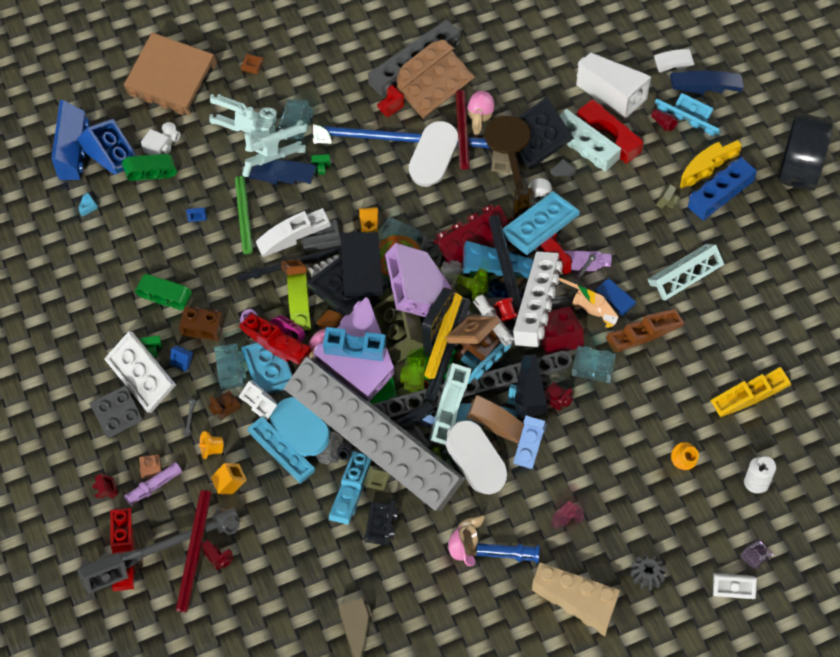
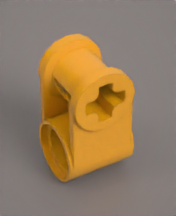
(369, 219)

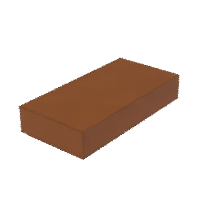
(293, 267)

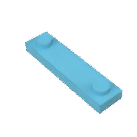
(280, 450)

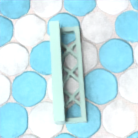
(684, 264)

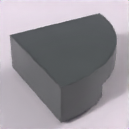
(563, 169)

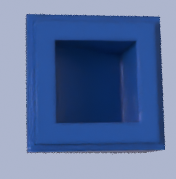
(196, 214)

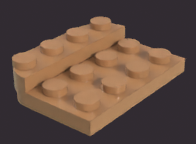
(432, 77)

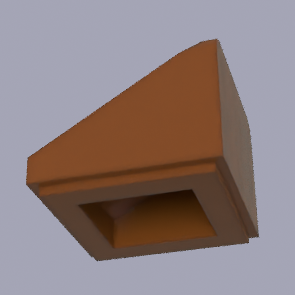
(330, 319)

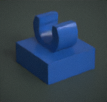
(180, 358)

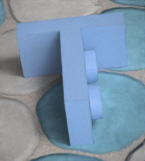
(529, 442)

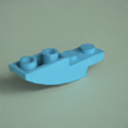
(351, 488)

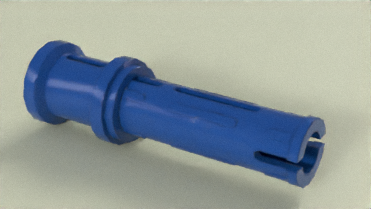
(514, 552)

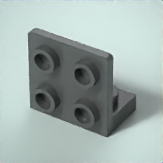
(116, 411)

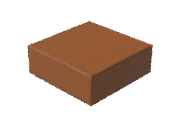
(252, 64)

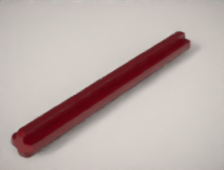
(462, 130)
(193, 551)

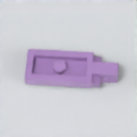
(580, 258)

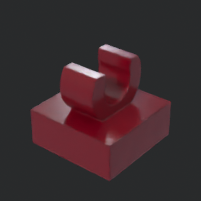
(106, 486)

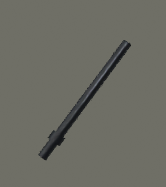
(258, 272)

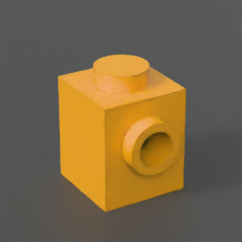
(228, 478)

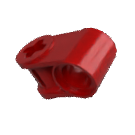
(505, 309)

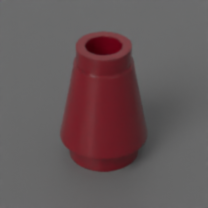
(665, 120)

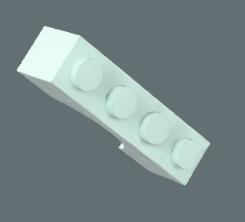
(449, 402)

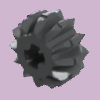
(648, 579)

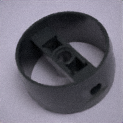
(805, 151)

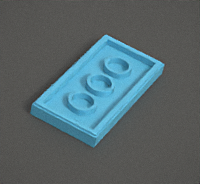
(540, 222)

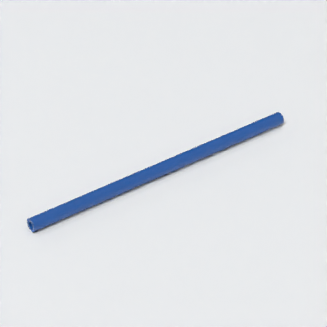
(388, 135)

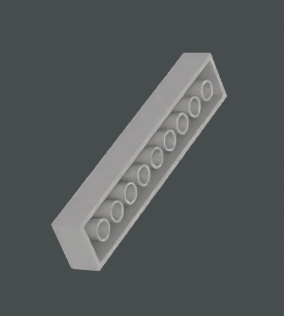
(374, 433)

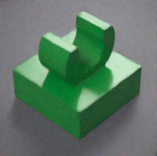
(321, 162)
(152, 344)

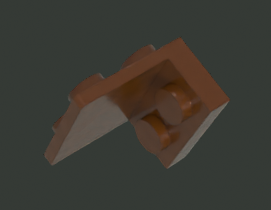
(481, 349)

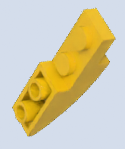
(703, 164)

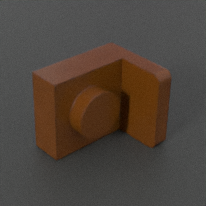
(223, 405)

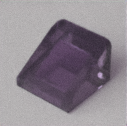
(756, 554)

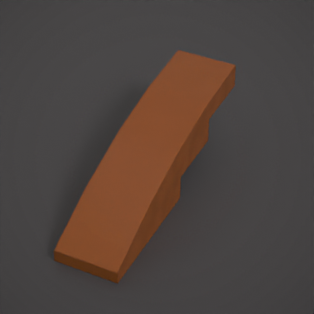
(645, 330)

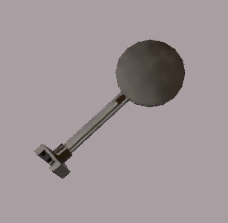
(510, 136)

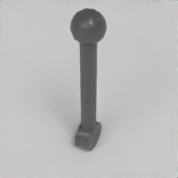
(592, 257)
(187, 432)

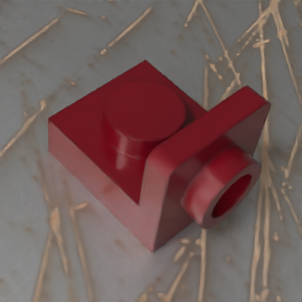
(558, 397)
(215, 557)

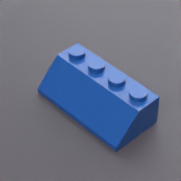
(67, 151)

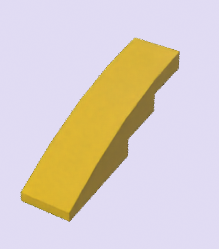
(751, 392)

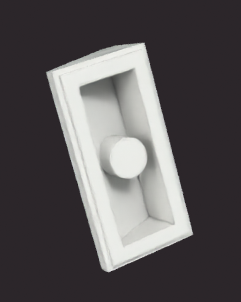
(734, 585)

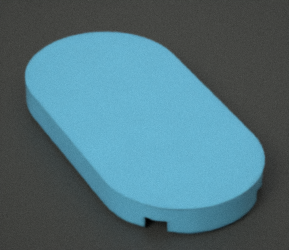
(300, 427)

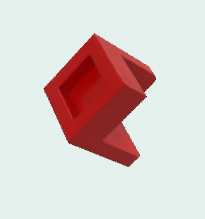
(392, 103)

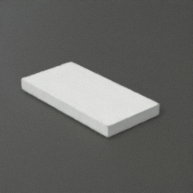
(140, 372)

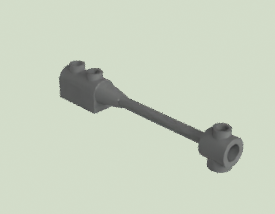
(113, 567)

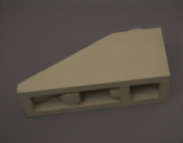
(356, 624)

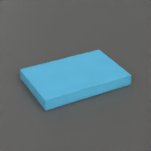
(266, 368)

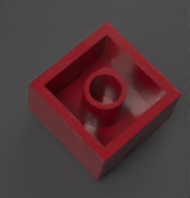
(562, 332)

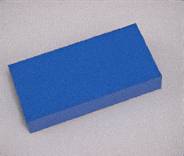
(615, 297)

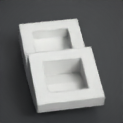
(676, 58)
(259, 400)

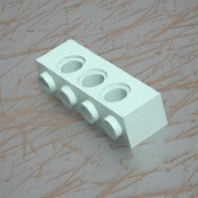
(590, 142)

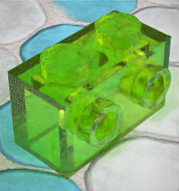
(413, 374)

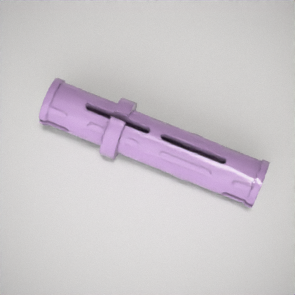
(146, 488)

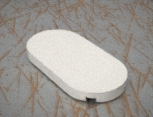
(433, 153)
(476, 457)

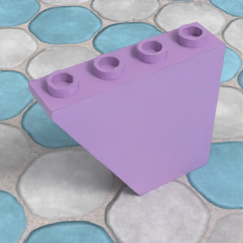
(414, 279)
(362, 375)

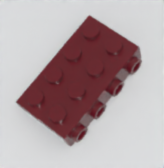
(474, 230)

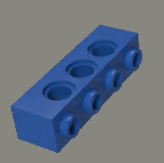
(722, 188)

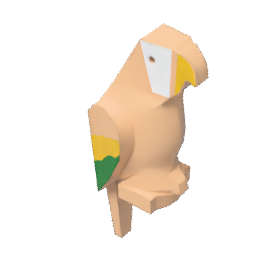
(593, 304)

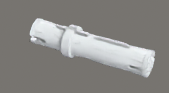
(500, 330)

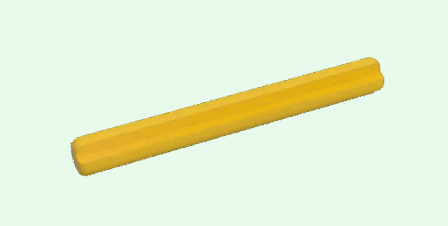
(441, 341)

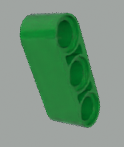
(149, 167)
(163, 292)

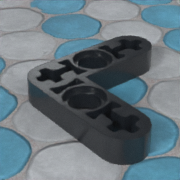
(432, 320)

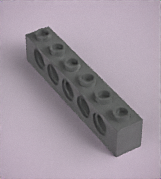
(386, 73)

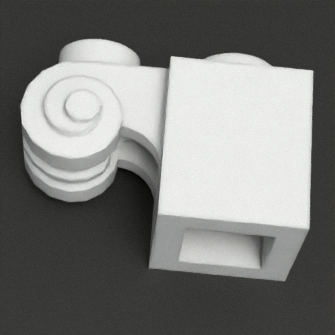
(157, 143)

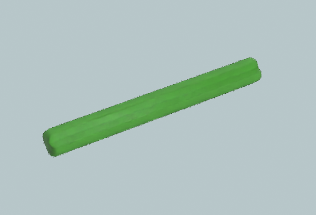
(243, 215)

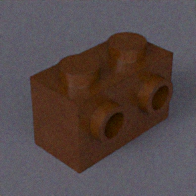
(201, 323)

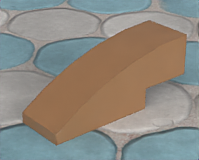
(495, 419)

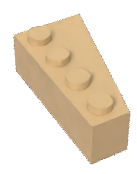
(577, 595)

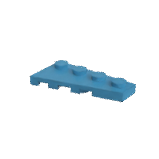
(486, 258)

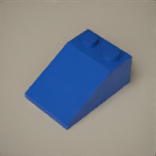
(106, 145)

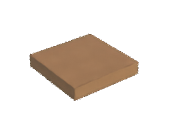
(473, 329)

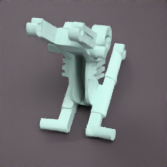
(259, 132)

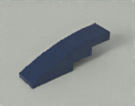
(703, 81)
(283, 171)

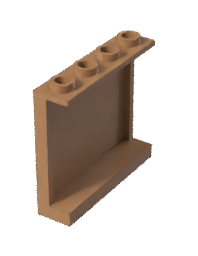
(169, 73)

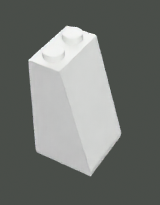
(613, 84)

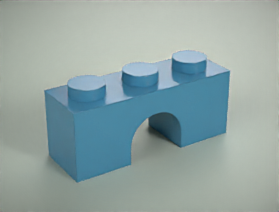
(340, 343)

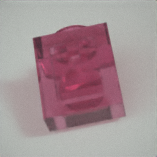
(565, 515)

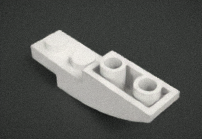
(291, 229)

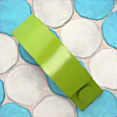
(299, 300)

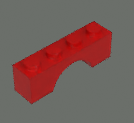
(600, 119)

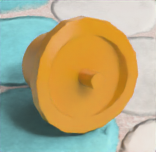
(210, 445)
(684, 456)

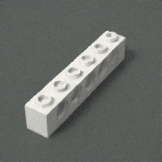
(537, 299)

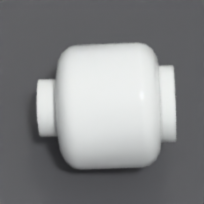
(541, 188)

